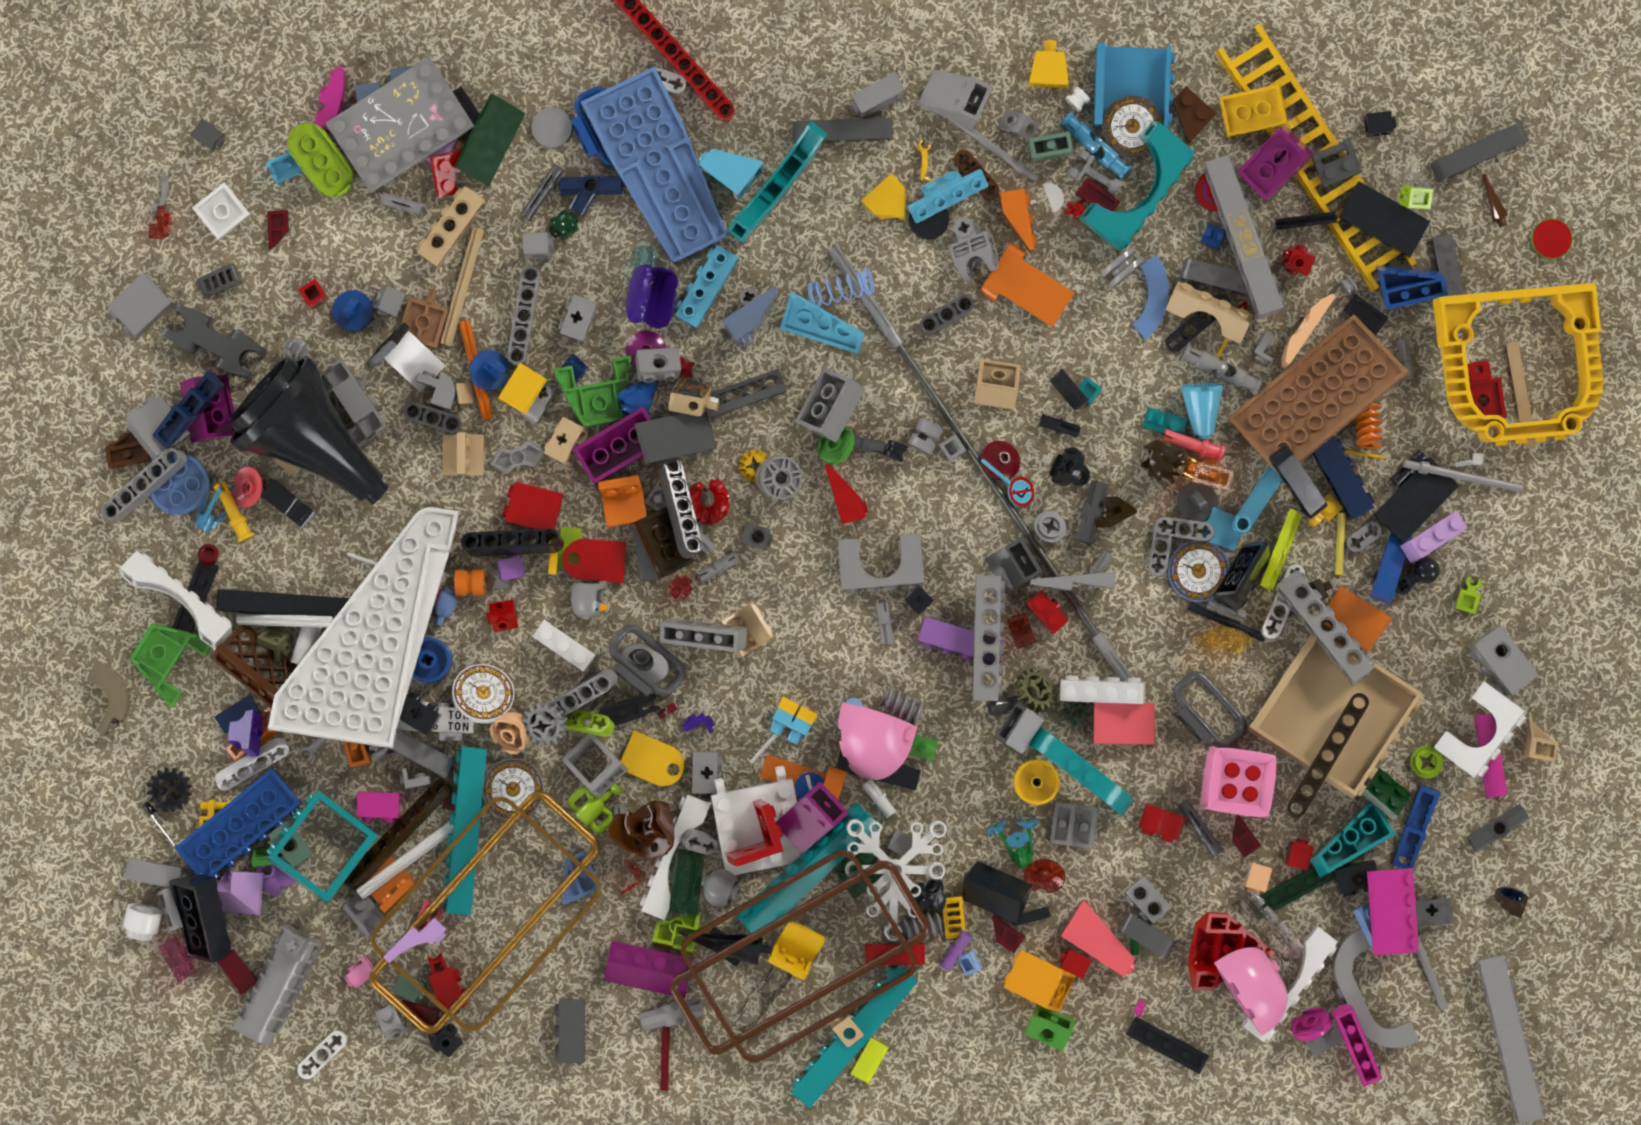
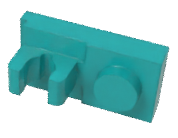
(1159, 421)

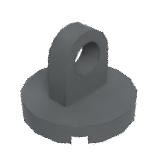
(1196, 501)

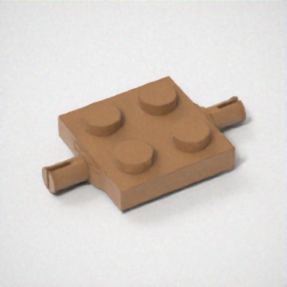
(425, 319)

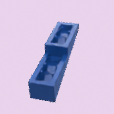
(1389, 571)
(1413, 832)

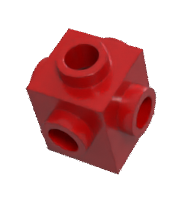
(1297, 260)
(502, 615)

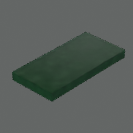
(489, 140)

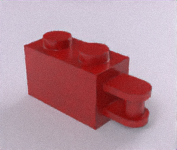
(445, 982)

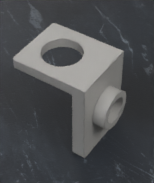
(1017, 123)

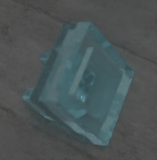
(645, 255)

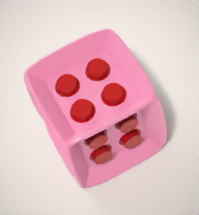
(1238, 781)

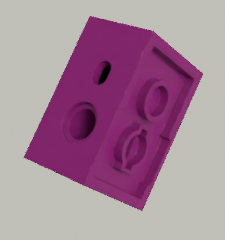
(1276, 163)

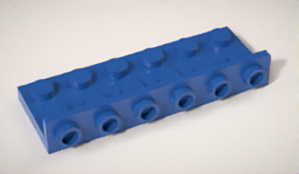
(239, 825)

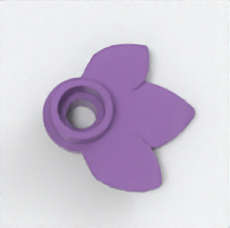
(275, 880)

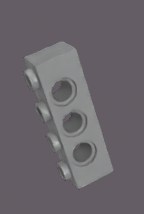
(703, 635)

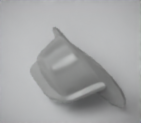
(646, 660)

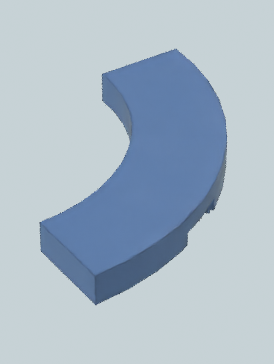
(1157, 297)

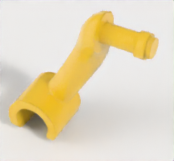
(924, 168)

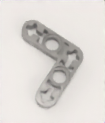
(1167, 536)

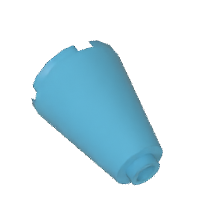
(1202, 407)

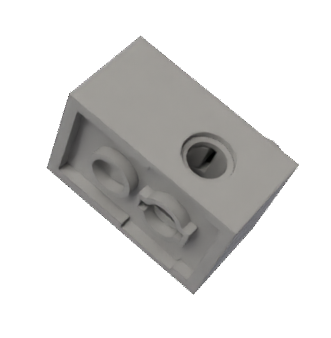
(1509, 669)

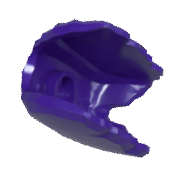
(651, 296)

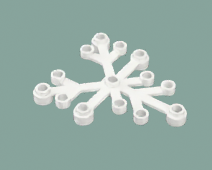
(919, 845)

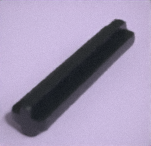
(1306, 220)

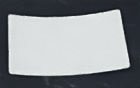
(413, 358)

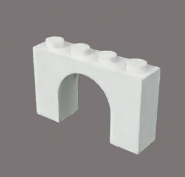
(1507, 717)

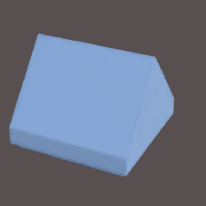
(970, 963)

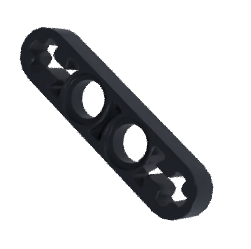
(1197, 322)

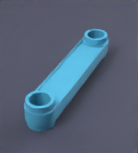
(1257, 500)

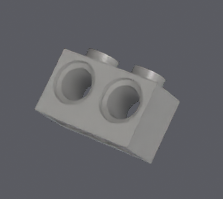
(1151, 896)

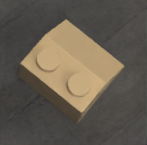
(997, 384)

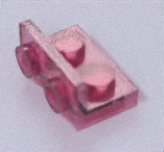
(177, 959)

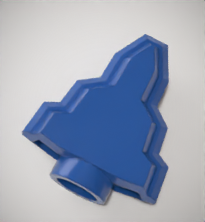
(637, 396)

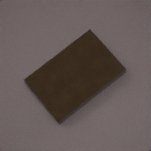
(660, 543)

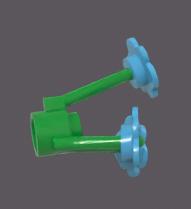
(1022, 855)

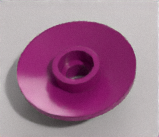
(643, 339)

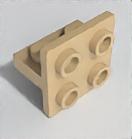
(463, 454)

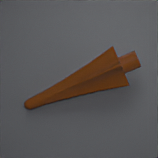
(1497, 209)

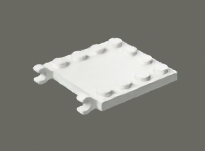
(739, 824)

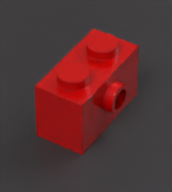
(1047, 611)

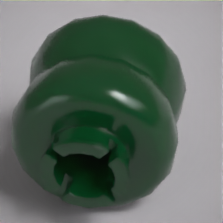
(563, 225)

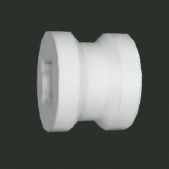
(1077, 99)

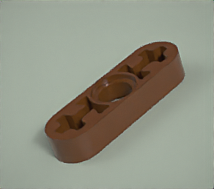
(991, 183)

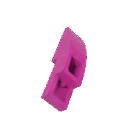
(331, 98)

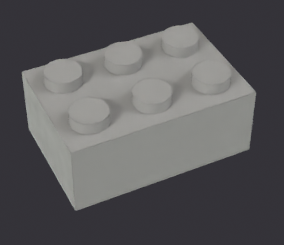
(830, 405)

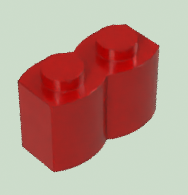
(1162, 823)

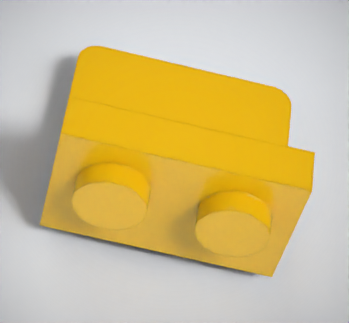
(796, 949)

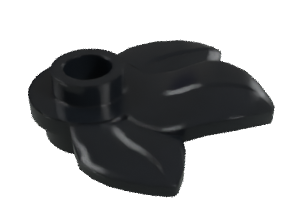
(931, 897)

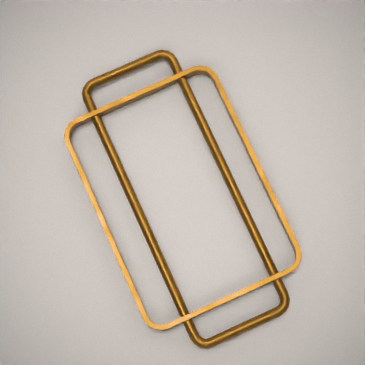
(581, 866)

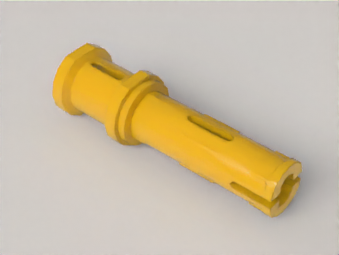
(237, 521)

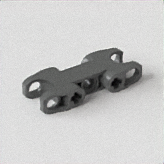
(199, 334)

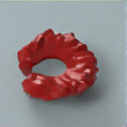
(721, 504)

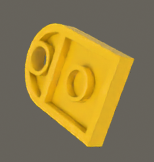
(650, 759)

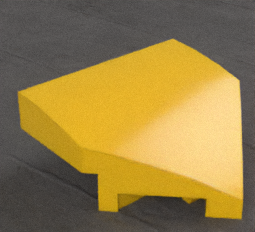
(887, 199)

